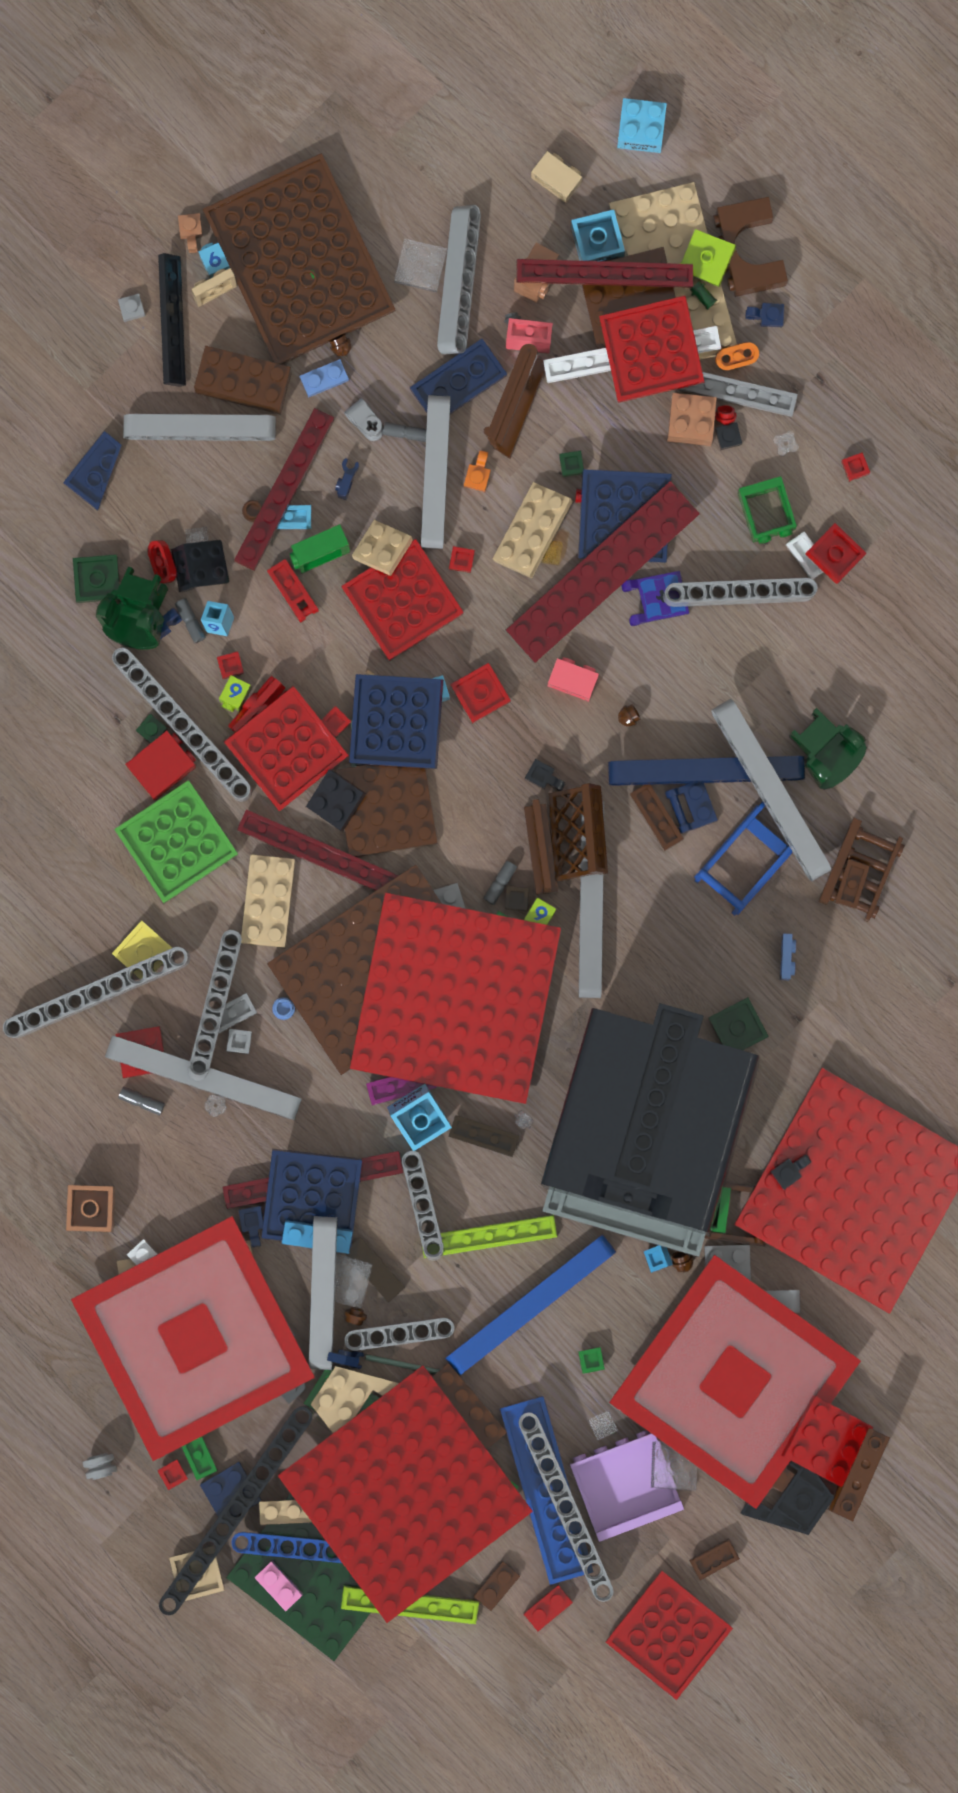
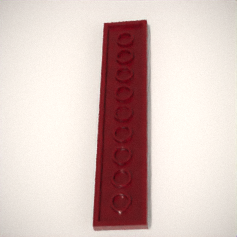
(602, 571)

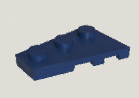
(94, 470)

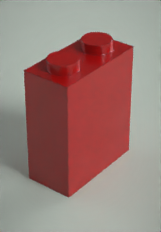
(161, 765)

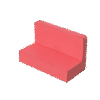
(529, 332)

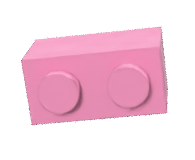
(279, 1585)

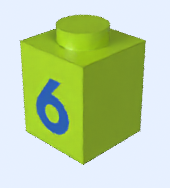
(234, 694)
(540, 912)

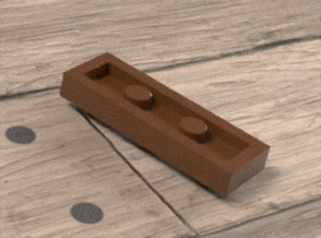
(656, 816)

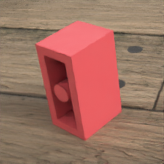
(573, 679)

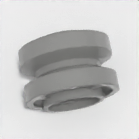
(99, 1466)

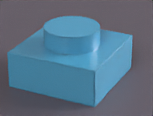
(658, 1258)

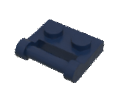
(698, 804)

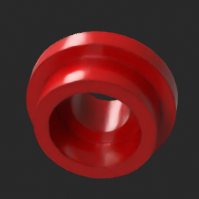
(725, 414)

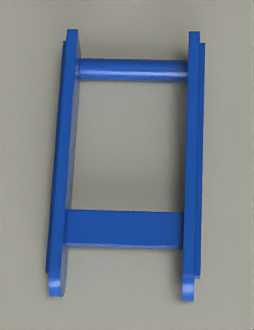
(763, 835)

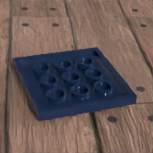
(610, 500)
(396, 721)
(310, 1186)

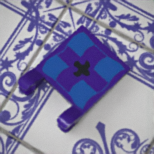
(651, 595)

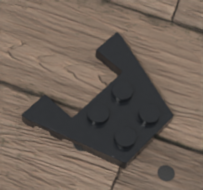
(798, 1506)

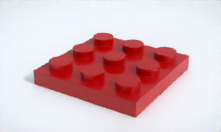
(826, 1441)

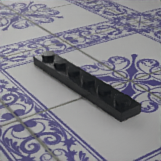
(172, 320)

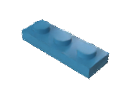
(302, 1235)

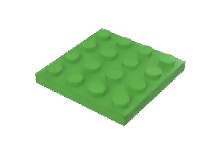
(176, 841)

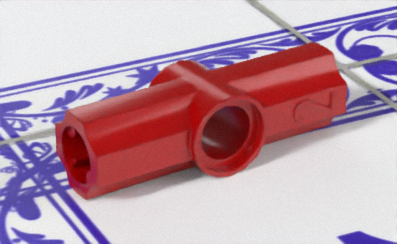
(257, 702)

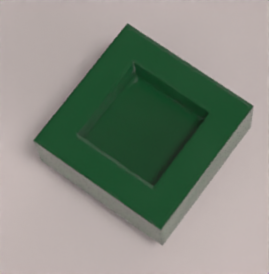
(571, 463)
(151, 729)

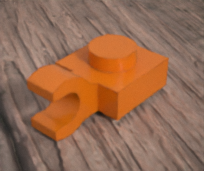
(478, 475)

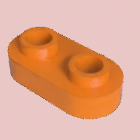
(736, 356)

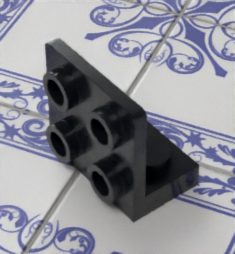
(200, 565)

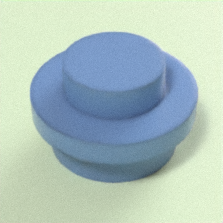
(283, 1008)

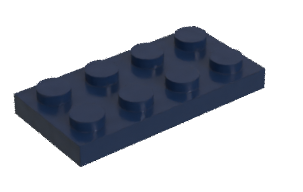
(461, 377)

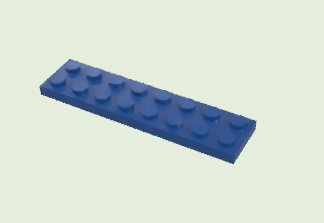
(553, 1541)

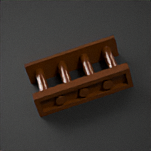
(848, 852)
(850, 1496)

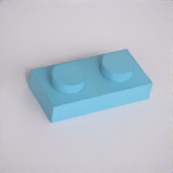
(296, 517)

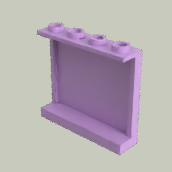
(619, 1489)

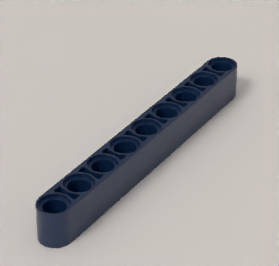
(697, 770)

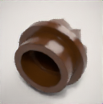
(341, 346)
(628, 715)
(682, 1261)

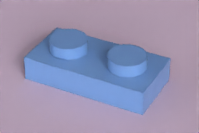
(324, 378)
(788, 947)

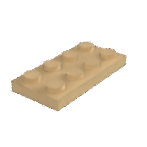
(532, 530)
(267, 901)

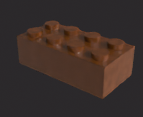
(242, 380)

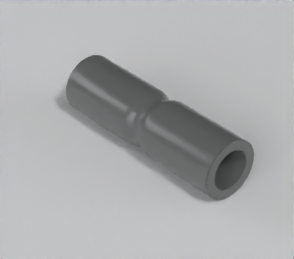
(402, 431)
(189, 618)
(499, 884)
(145, 1102)

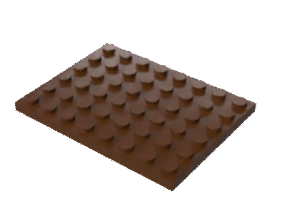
(274, 241)
(332, 966)

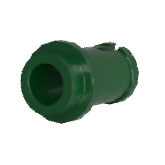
(703, 295)

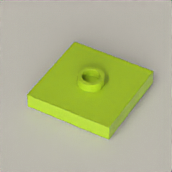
(709, 257)

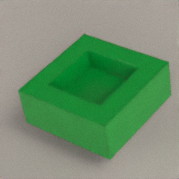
(591, 1360)

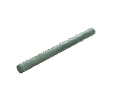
(399, 1363)

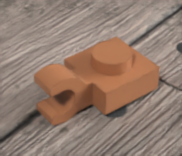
(190, 229)

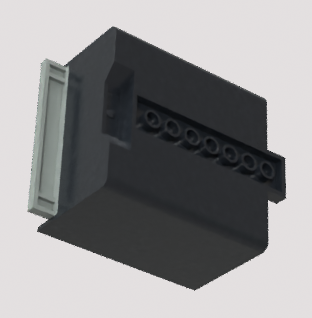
(649, 1128)

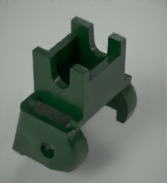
(137, 618)
(830, 750)

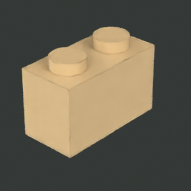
(557, 176)

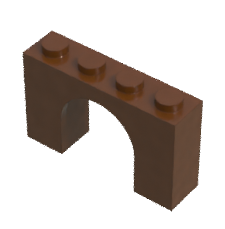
(747, 277)

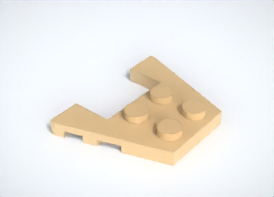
(345, 1395)

